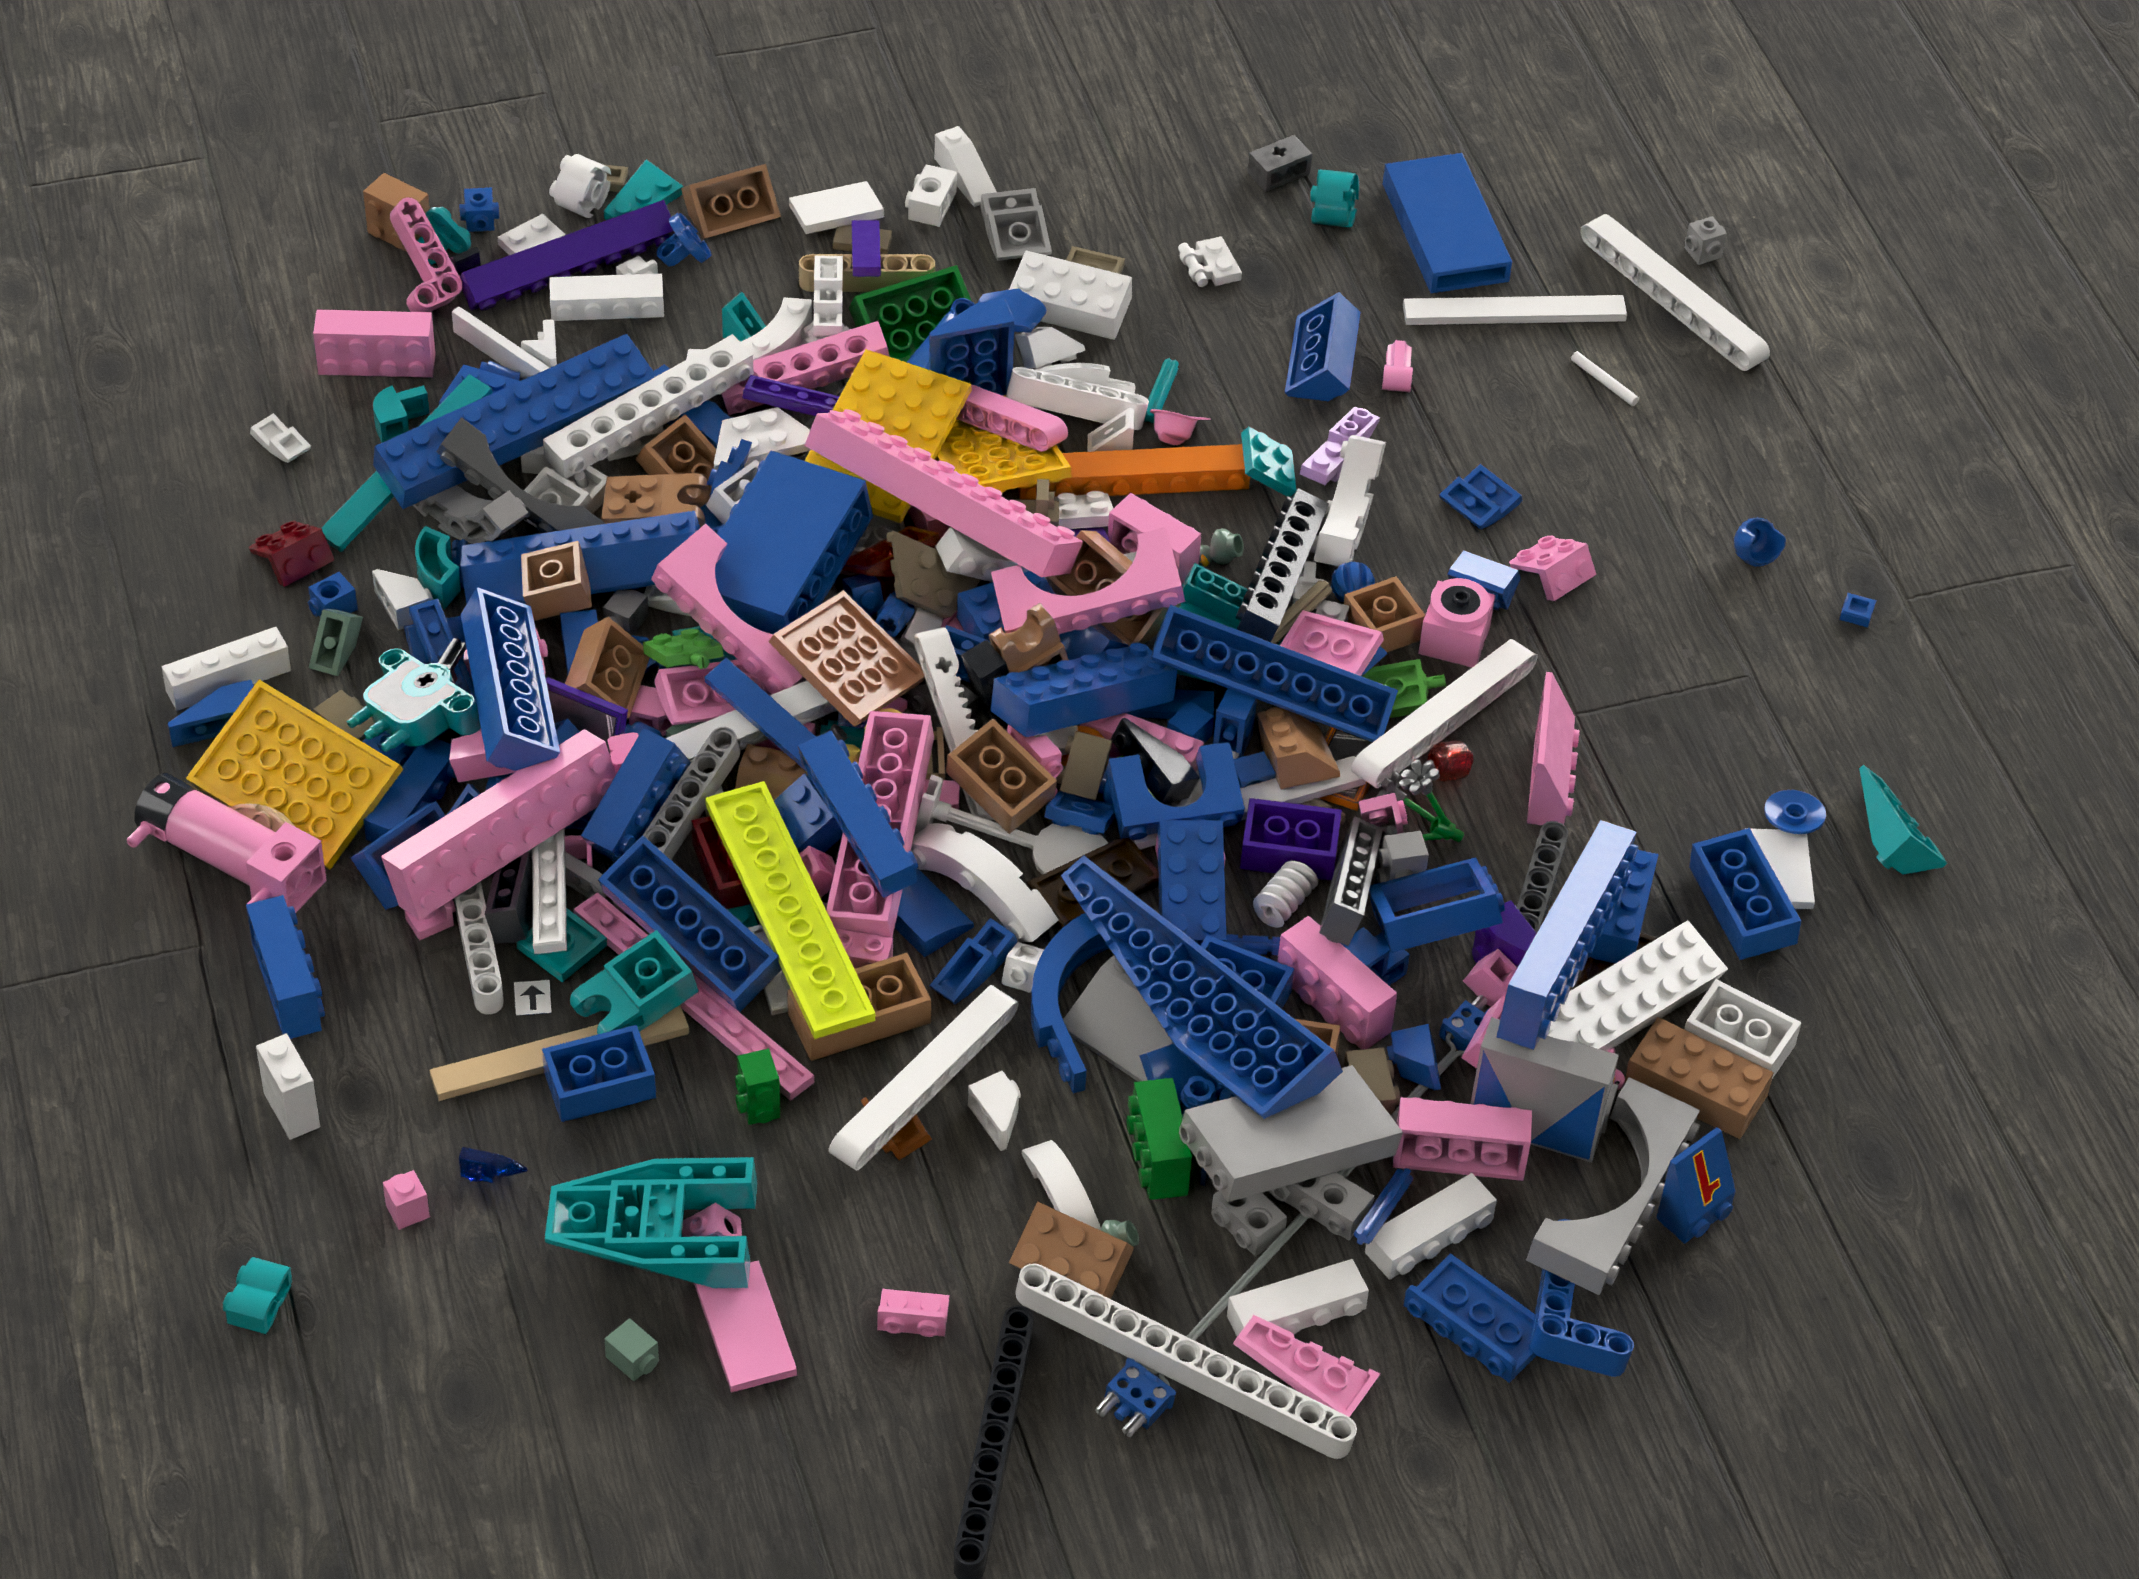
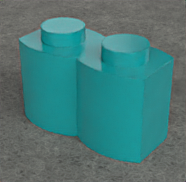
(258, 1295)

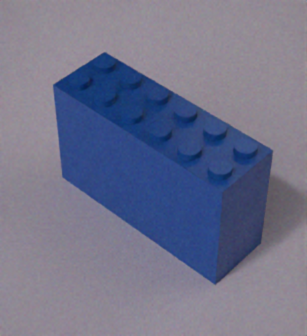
(789, 540)

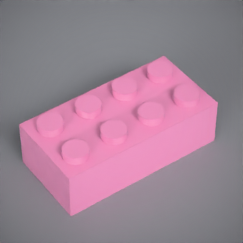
(374, 343)
(1338, 984)
(1463, 1138)

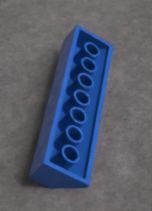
(614, 554)
(1273, 674)
(508, 681)

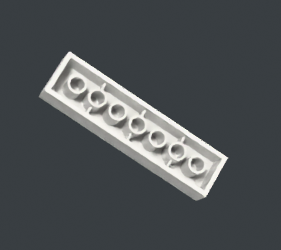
(1638, 990)

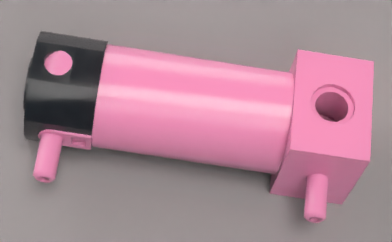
(266, 860)

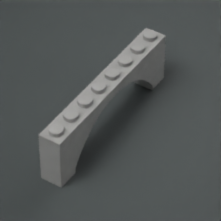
(1592, 1247)

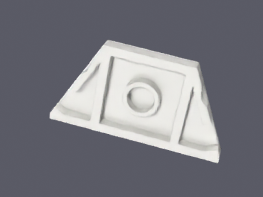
(766, 430)

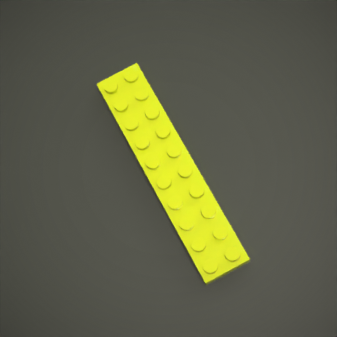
(790, 910)

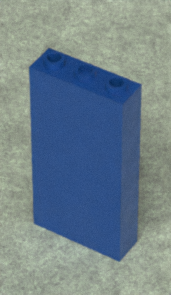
(1447, 223)

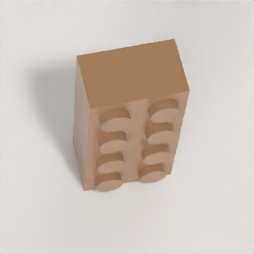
(895, 996)
(1701, 1075)

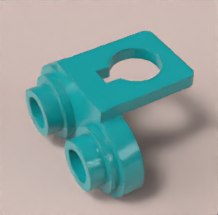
(448, 231)

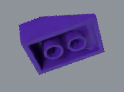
(1510, 937)

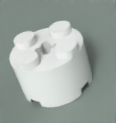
(581, 185)

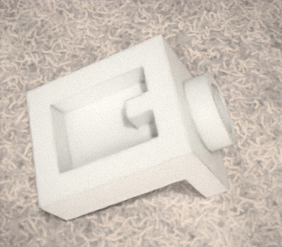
(637, 266)
(1021, 966)

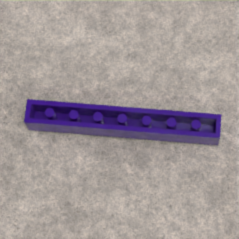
(566, 256)

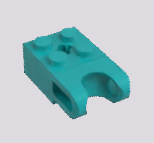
(636, 986)

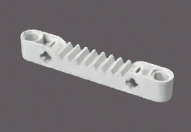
(940, 670)

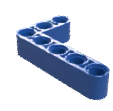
(1574, 1341)

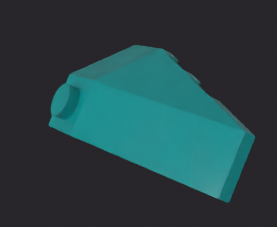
(1895, 831)

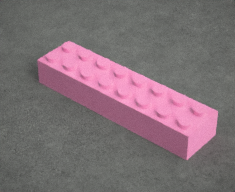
(896, 766)
(499, 825)

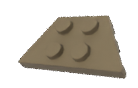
(923, 577)

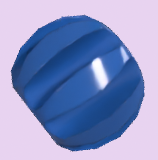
(1349, 578)

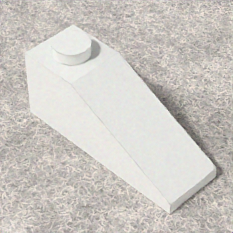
(957, 153)

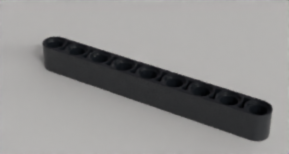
(993, 1455)

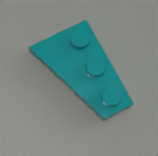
(644, 188)

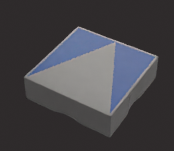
(1558, 1081)

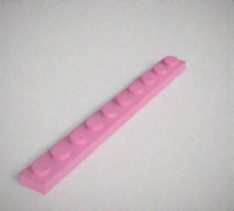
(705, 1006)

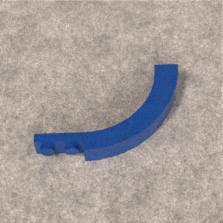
(1060, 958)

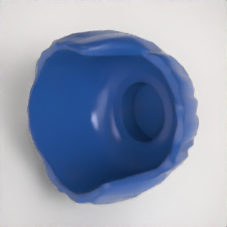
(1758, 542)

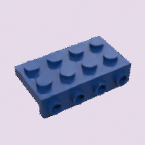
(1474, 1316)

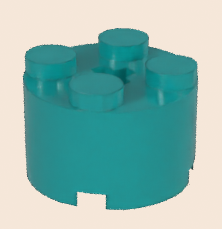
(1335, 198)

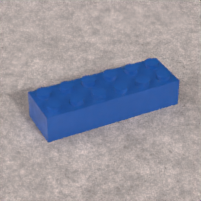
(1082, 690)
(691, 922)

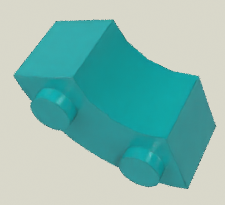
(436, 567)

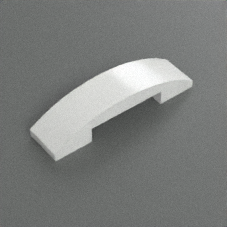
(1060, 1182)

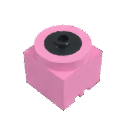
(1457, 622)

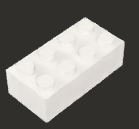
(1075, 293)

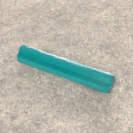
(1161, 387)

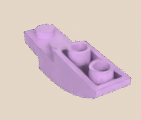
(1326, 461)

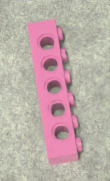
(812, 363)

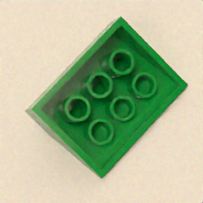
(909, 308)

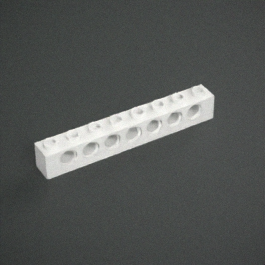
(648, 407)

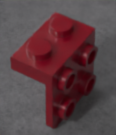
(294, 551)

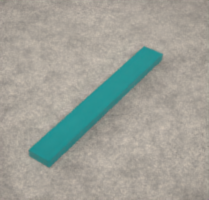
(374, 492)

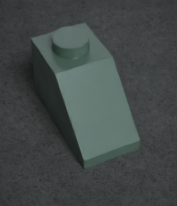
(334, 640)

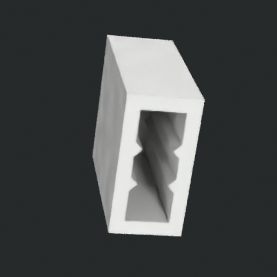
(288, 1086)

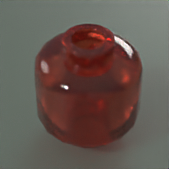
(1451, 759)

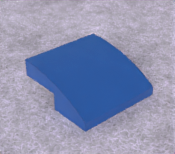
(1481, 497)

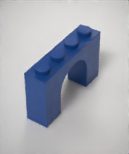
(1140, 813)

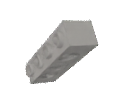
(1314, 1201)

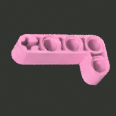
(421, 253)

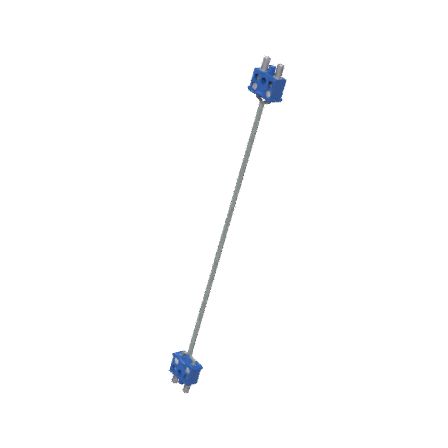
(1143, 1394)

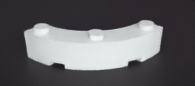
(781, 332)
(1351, 501)
(986, 875)

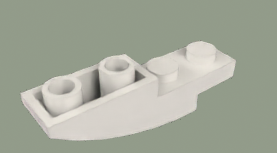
(1089, 373)

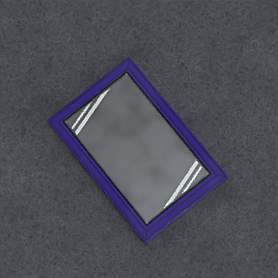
(586, 711)

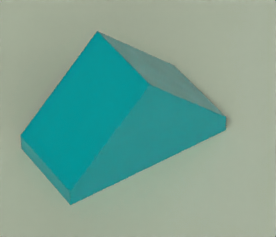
(740, 319)

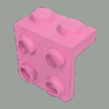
(1559, 563)

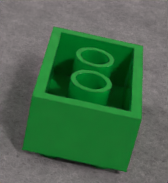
(1158, 1146)

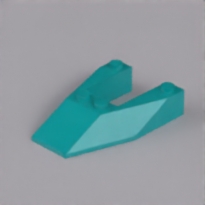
(639, 1212)

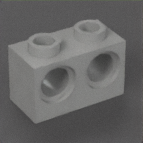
(1250, 1213)

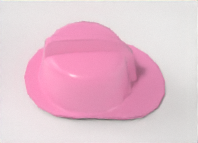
(1174, 427)

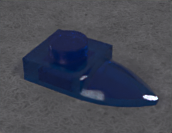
(485, 1166)

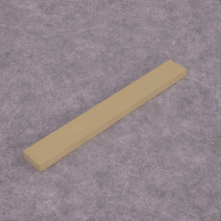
(527, 1059)

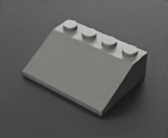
(1116, 1021)

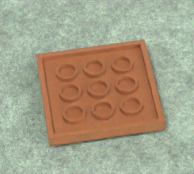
(848, 658)

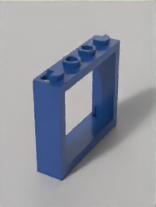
(1442, 920)

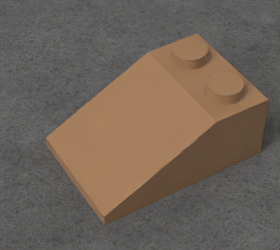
(679, 451)

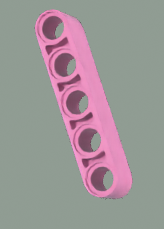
(1012, 420)

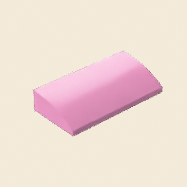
(689, 698)

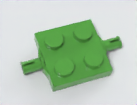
(684, 649)
(1410, 683)

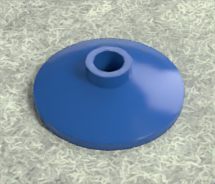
(1795, 812)

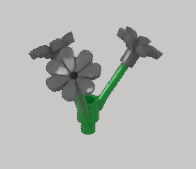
(1419, 781)

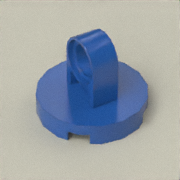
(682, 243)

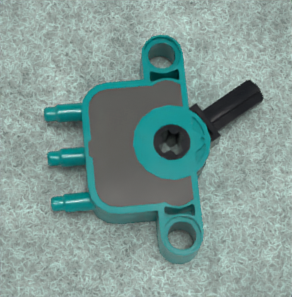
(417, 699)

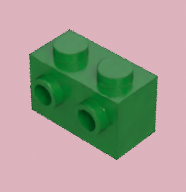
(757, 1087)

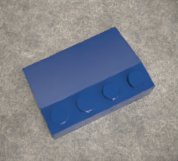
(976, 346)

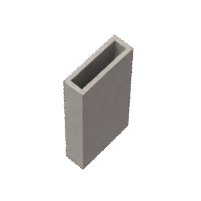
(1308, 1140)

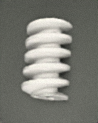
(1284, 893)

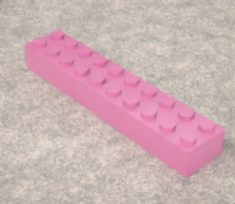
(944, 493)

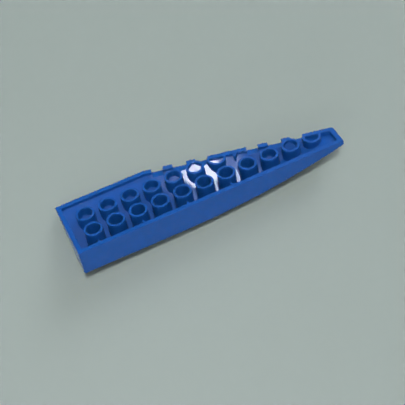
(1203, 1003)

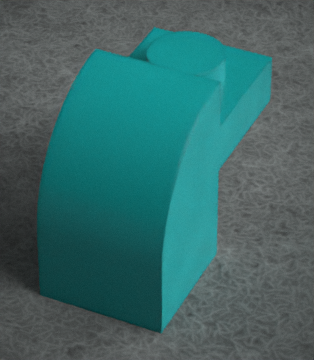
(394, 410)

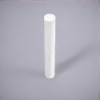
(1605, 378)

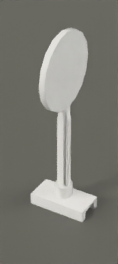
(1050, 848)

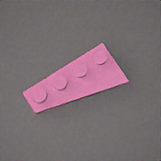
(1306, 1366)

